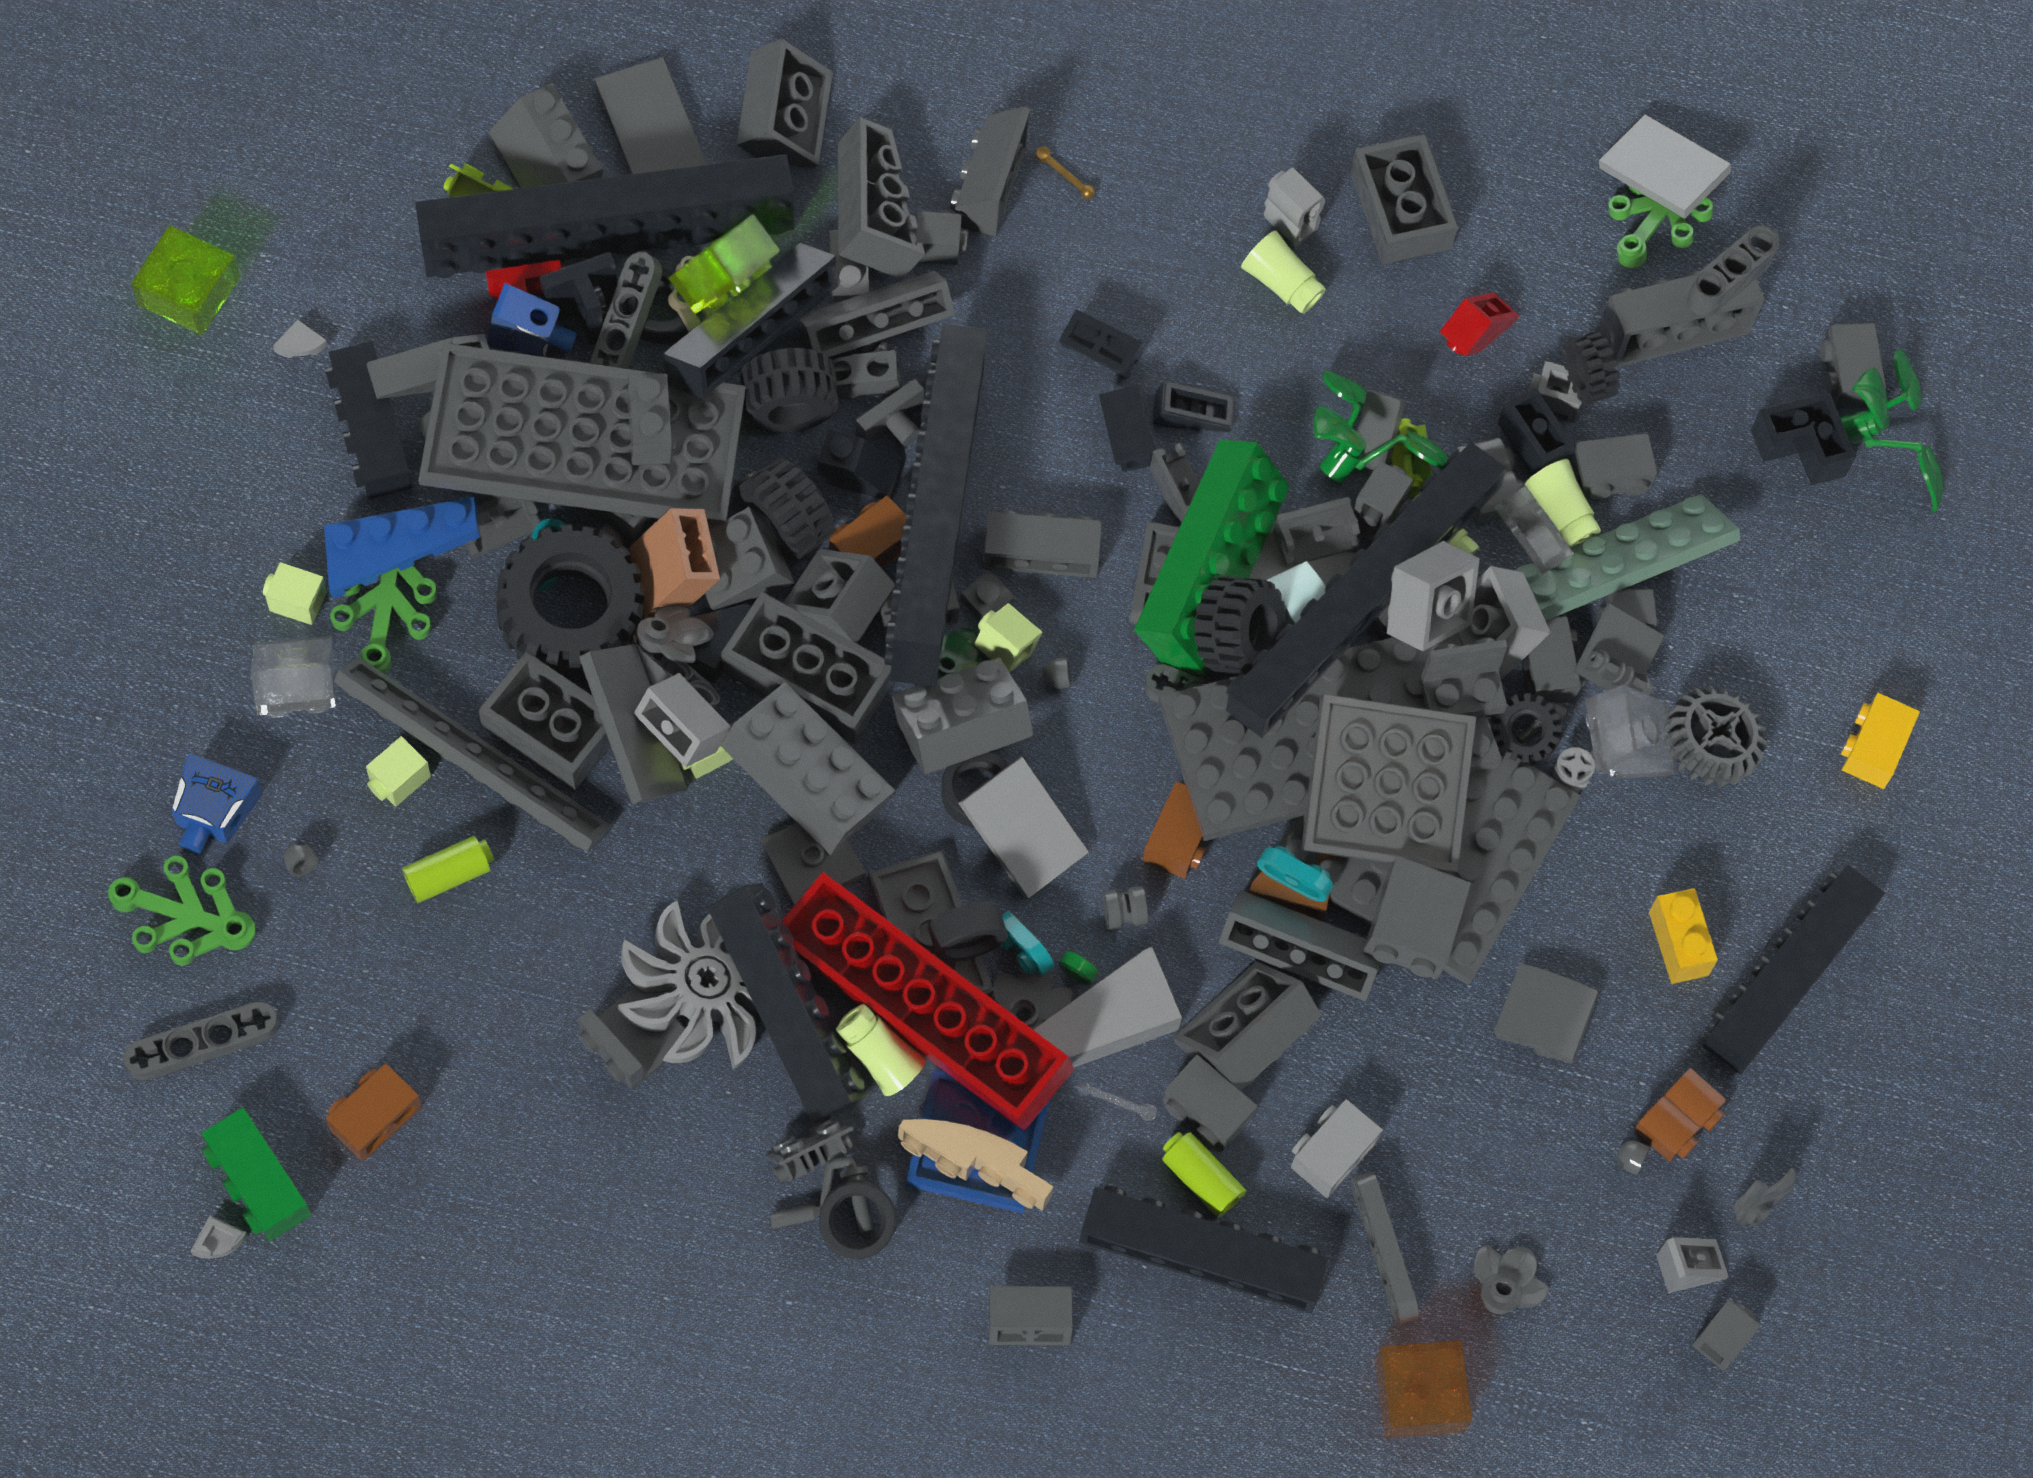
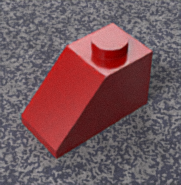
(1477, 323)

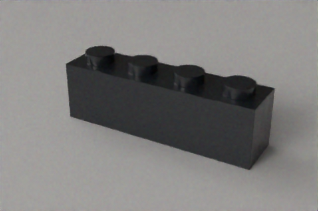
(370, 423)

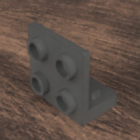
(1465, 678)

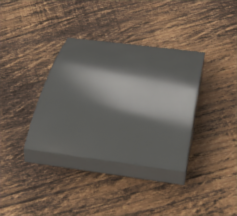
(1546, 1013)

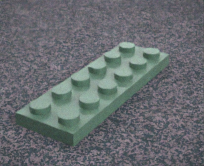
(1631, 555)

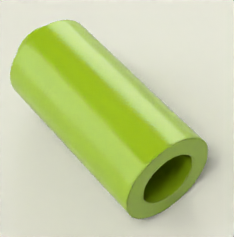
(447, 868)
(1202, 1173)

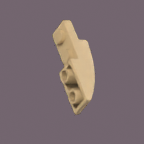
(962, 1148)

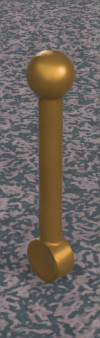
(1043, 156)

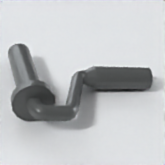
(812, 1212)

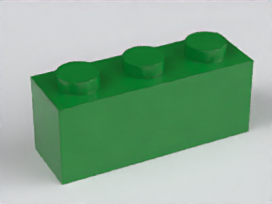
(254, 1175)

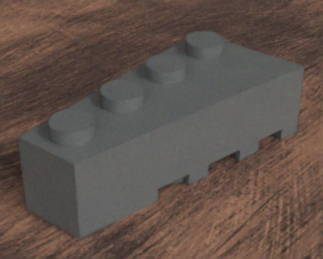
(872, 202)

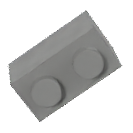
(682, 720)
(1335, 1148)

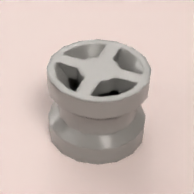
(1580, 765)

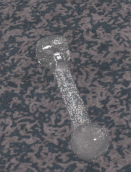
(1147, 1112)

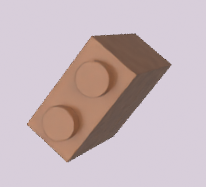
(675, 560)

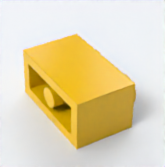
(1879, 741)
(1683, 936)

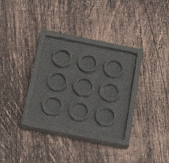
(1388, 783)

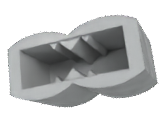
(1293, 206)

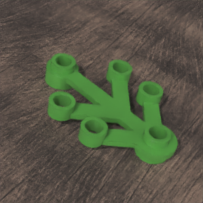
(1636, 257)
(384, 598)
(186, 915)

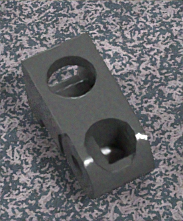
(867, 374)

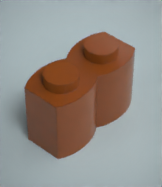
(1681, 1115)

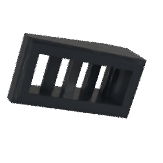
(1179, 418)

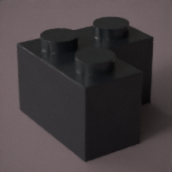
(1812, 431)

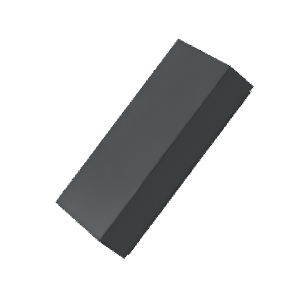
(1380, 424)

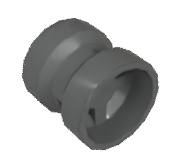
(1116, 909)

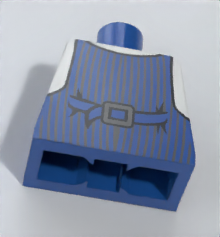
(527, 324)
(212, 802)

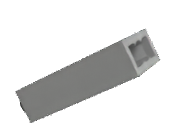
(1115, 1013)

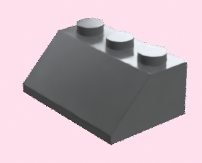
(784, 104)
(543, 142)
(991, 170)
(1250, 1024)

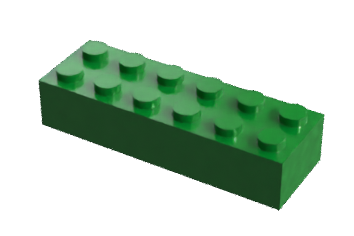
(1216, 539)

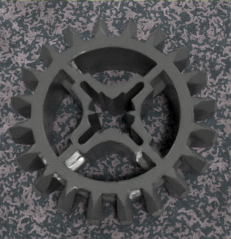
(1724, 757)

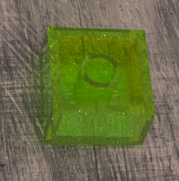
(725, 266)
(185, 280)

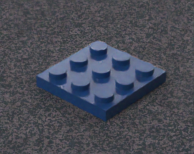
(955, 1103)

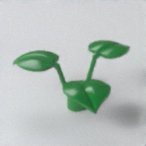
(1868, 423)
(1350, 444)

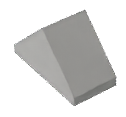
(1690, 1263)

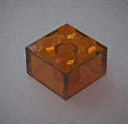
(1423, 1389)

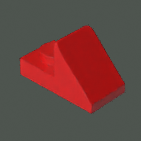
(521, 277)

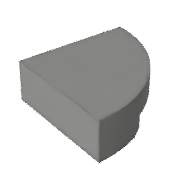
(299, 341)
(217, 1239)

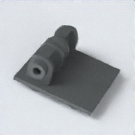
(1619, 652)
(825, 1133)

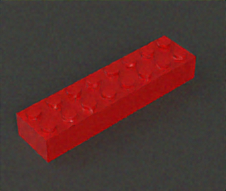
(926, 1002)

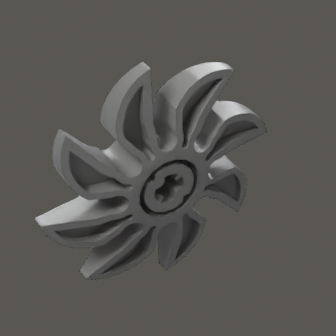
(682, 979)

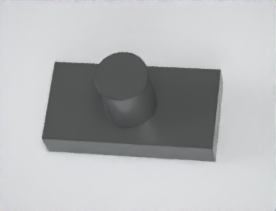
(893, 415)

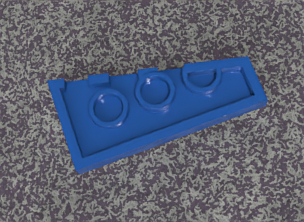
(380, 543)

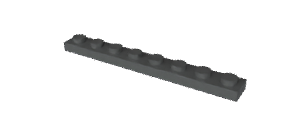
(472, 754)

